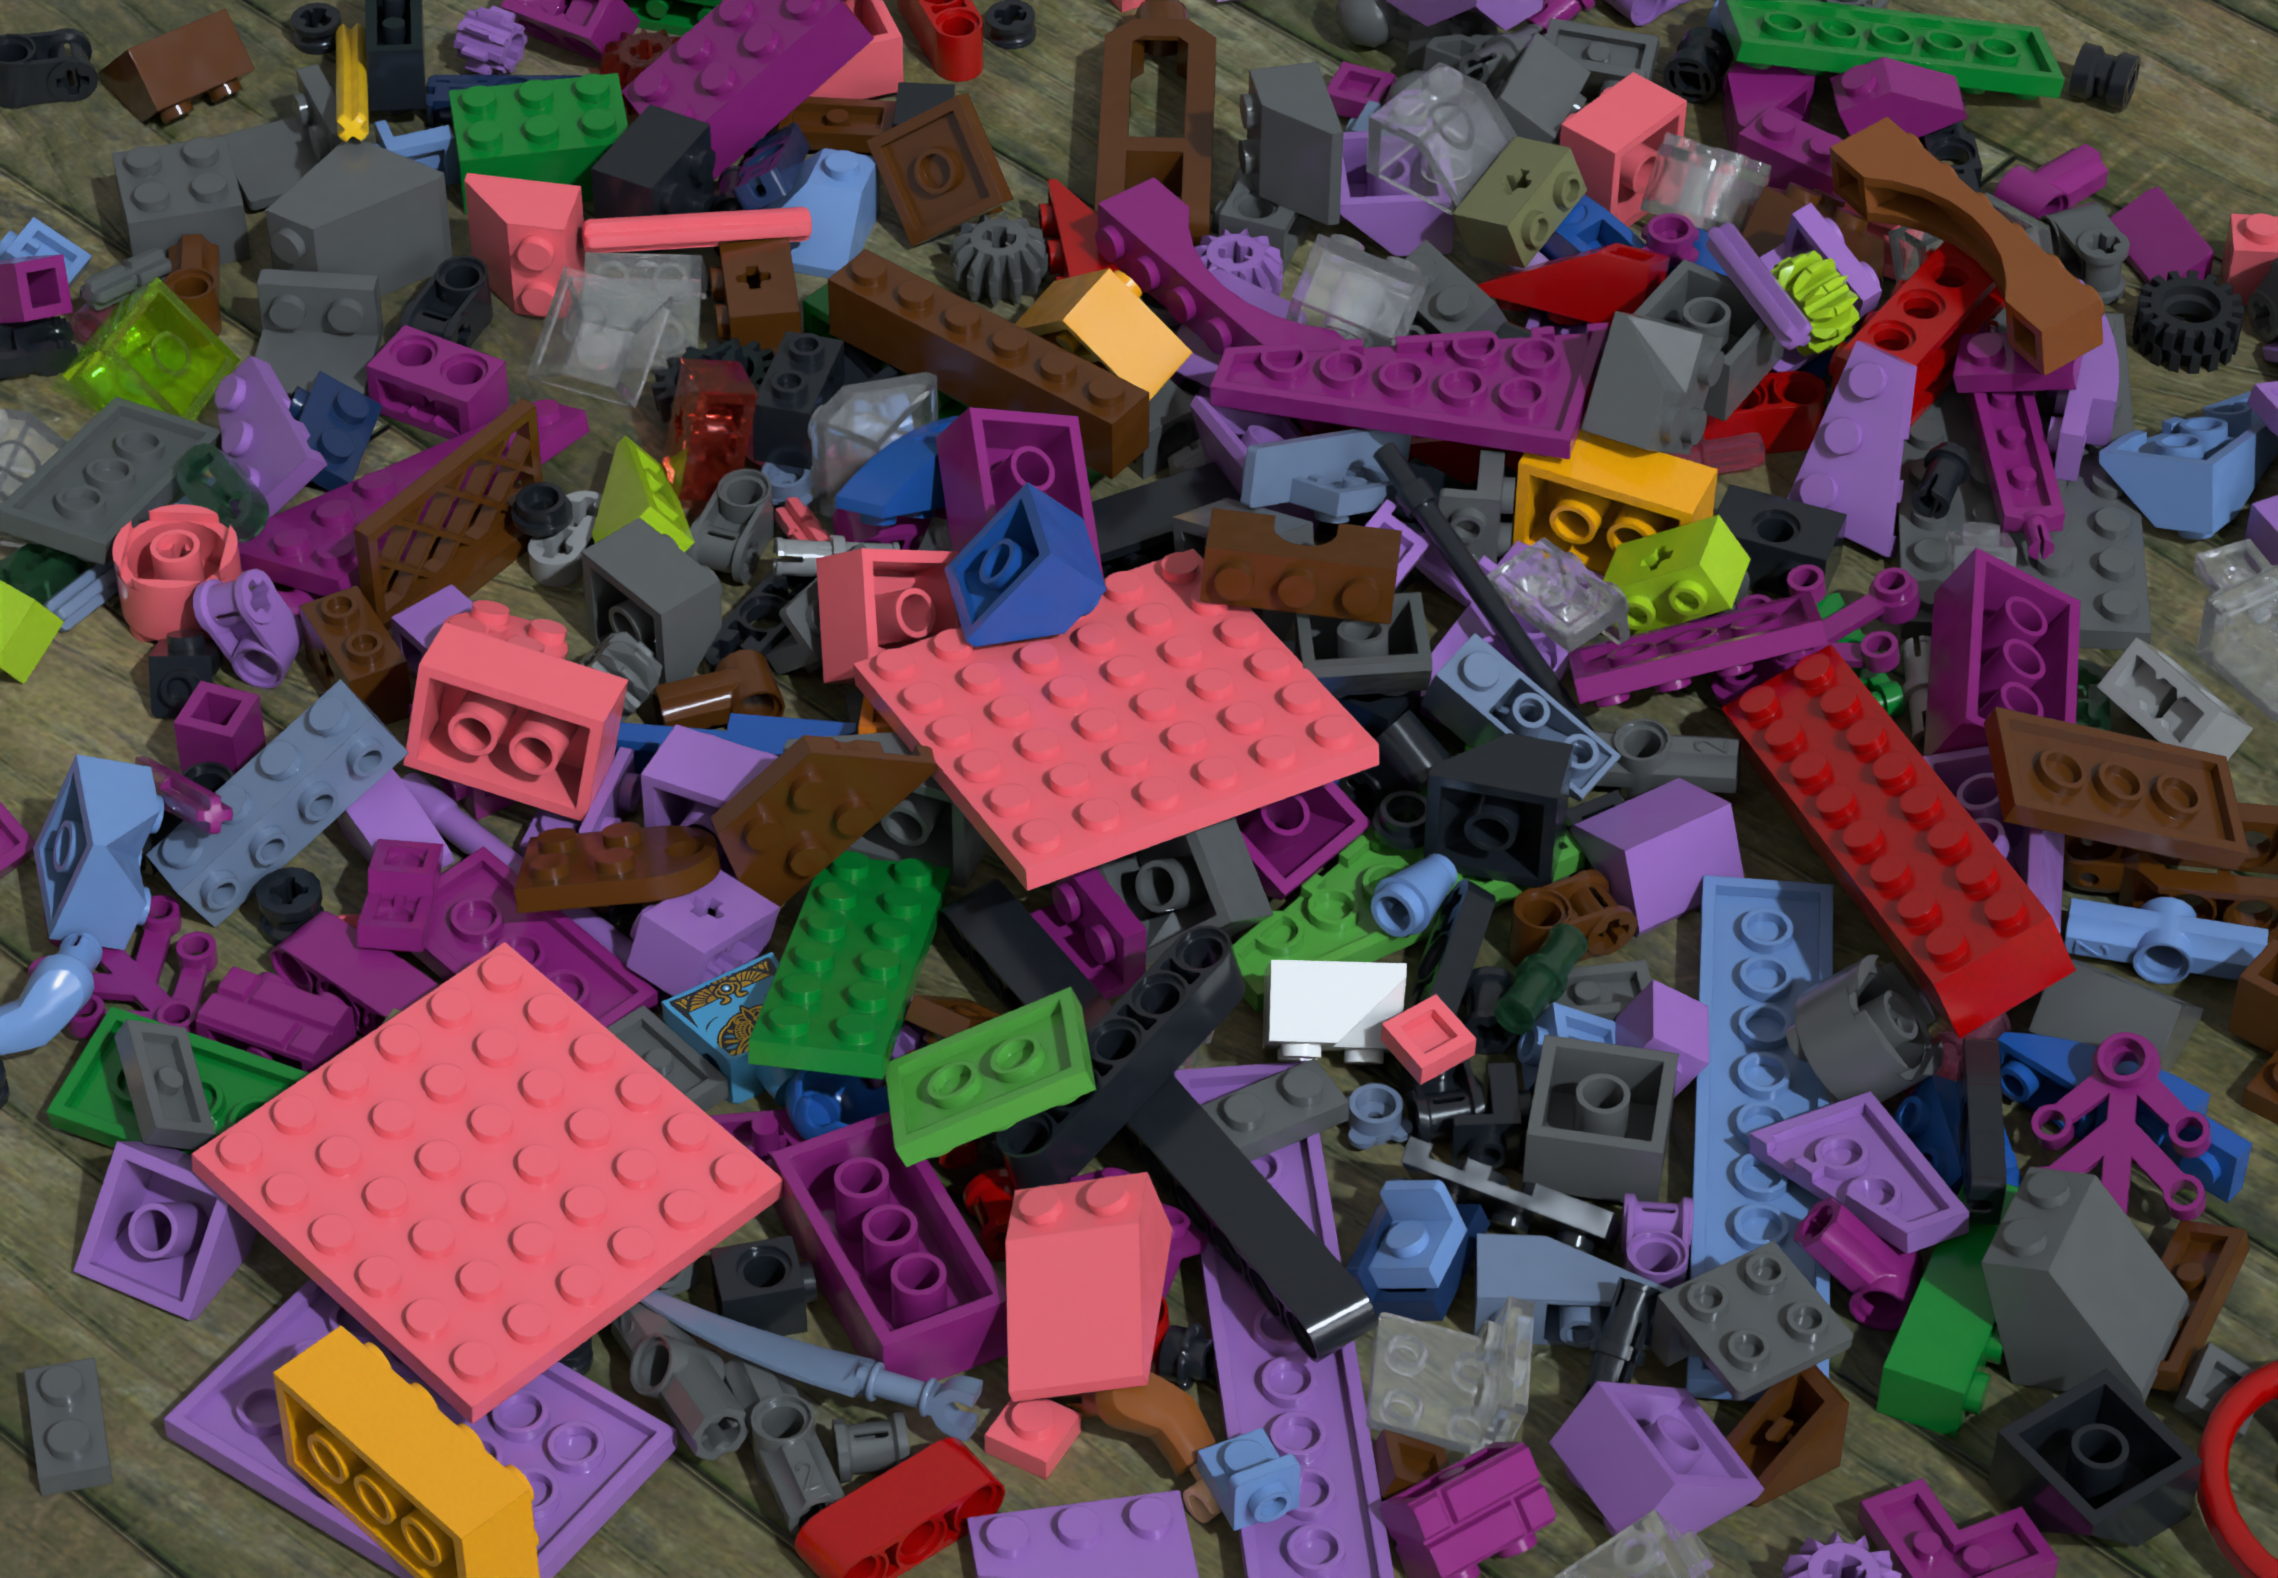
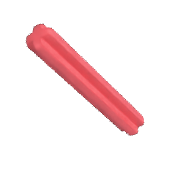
(694, 229)

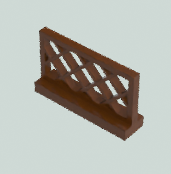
(473, 543)

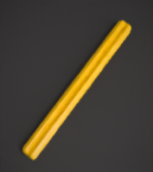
(351, 83)

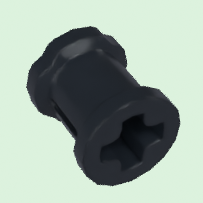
(1481, 997)

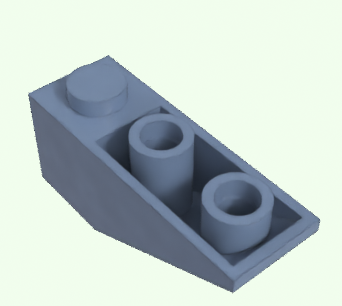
(1487, 697)
(1566, 1285)

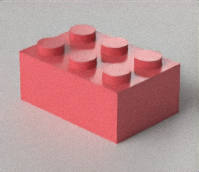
(514, 721)

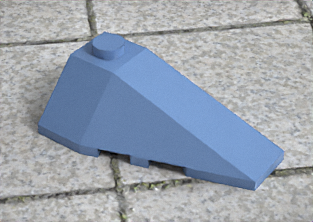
(2196, 469)

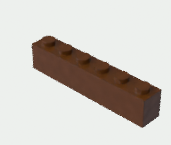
(984, 357)

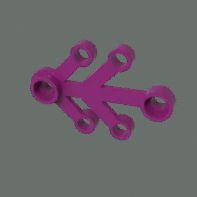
(1891, 600)
(140, 978)
(2119, 1137)

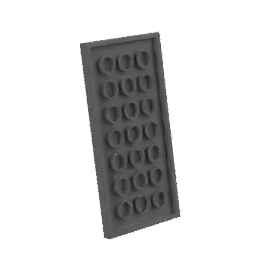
(2095, 555)

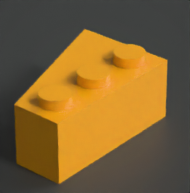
(1108, 326)

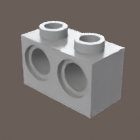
(2172, 702)

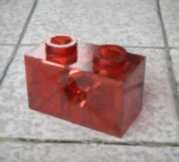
(708, 426)

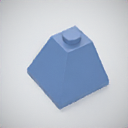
(843, 207)

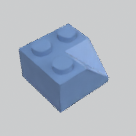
(93, 851)

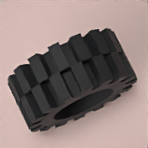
(2161, 325)

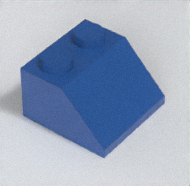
(1025, 572)

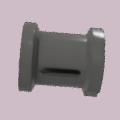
(869, 1445)

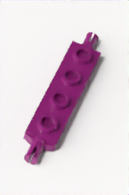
(2018, 465)

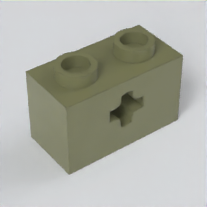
(1520, 202)

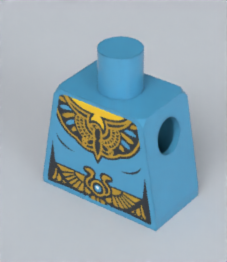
(718, 1024)

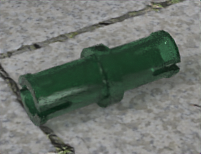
(1541, 978)

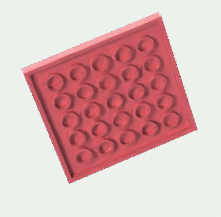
(1119, 728)
(487, 1180)

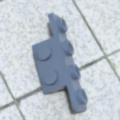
(1322, 473)

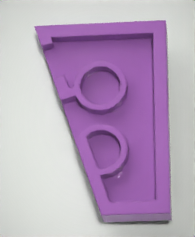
(1867, 1166)
(1086, 1540)

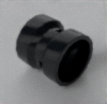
(1698, 64)
(2104, 76)

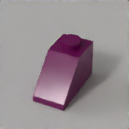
(1753, 90)
(1906, 93)

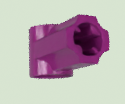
(2055, 184)
(1868, 1266)

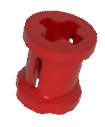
(991, 1201)

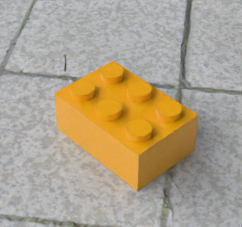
(1607, 497)

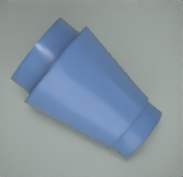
(1413, 895)

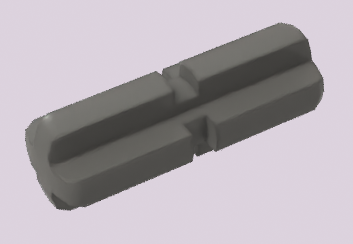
(118, 280)

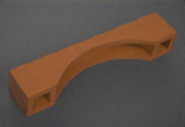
(1900, 183)

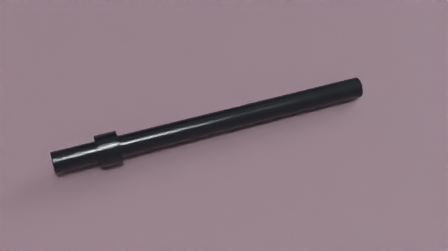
(1420, 503)

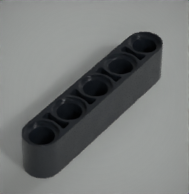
(1131, 1057)

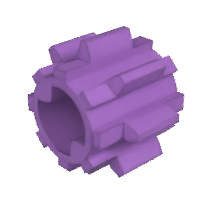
(490, 41)

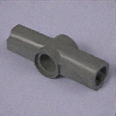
(1655, 758)
(683, 1380)
(783, 1442)

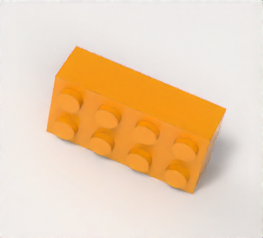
(403, 1465)

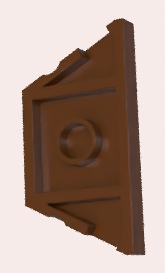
(813, 809)

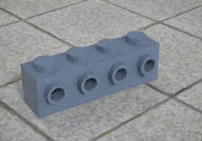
(280, 803)

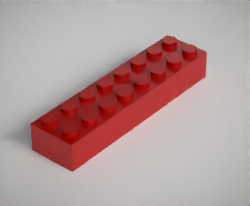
(1899, 841)

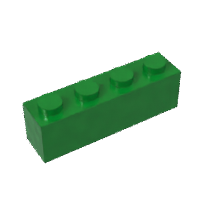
(1946, 1337)

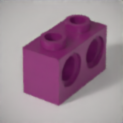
(574, 24)
(437, 383)

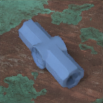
(2162, 939)

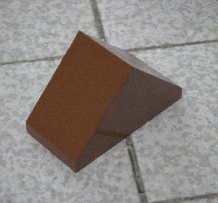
(1792, 1433)

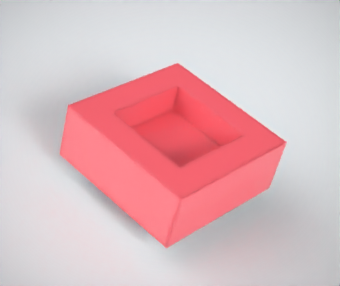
(1428, 1039)
(1033, 1435)

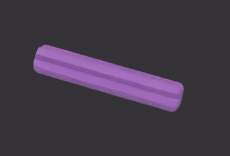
(1759, 286)

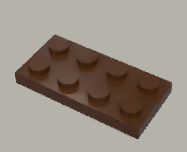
(2115, 788)

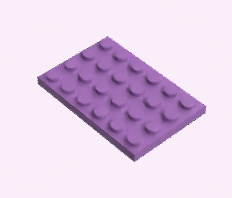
(561, 1430)

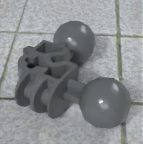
(1378, 22)

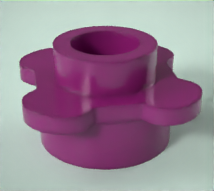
(1671, 236)

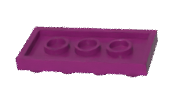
(1697, 647)
(479, 912)

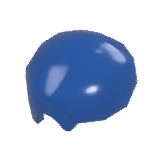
(829, 1101)

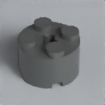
(1865, 1031)

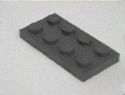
(103, 480)

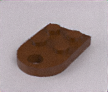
(614, 866)

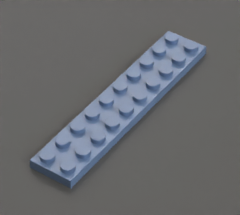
(1756, 957)

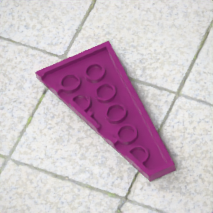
(1433, 386)
(315, 541)

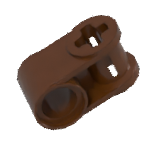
(1573, 904)

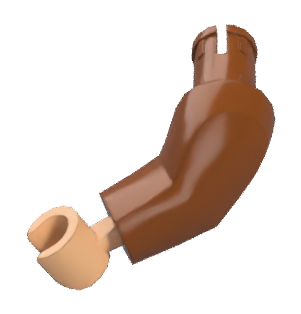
(1169, 1420)

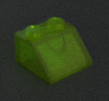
(152, 355)

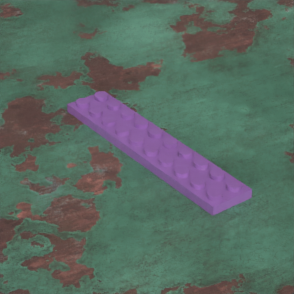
(1275, 1386)

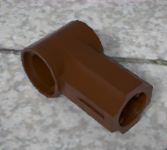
(197, 278)
(738, 686)

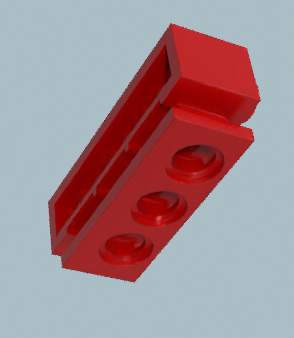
(1926, 320)

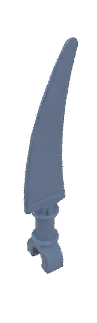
(827, 1367)

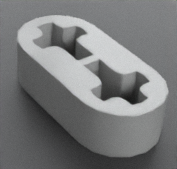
(546, 556)

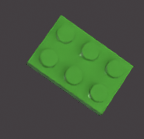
(989, 1077)

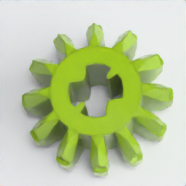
(1821, 298)

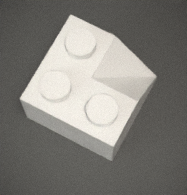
(1330, 1008)

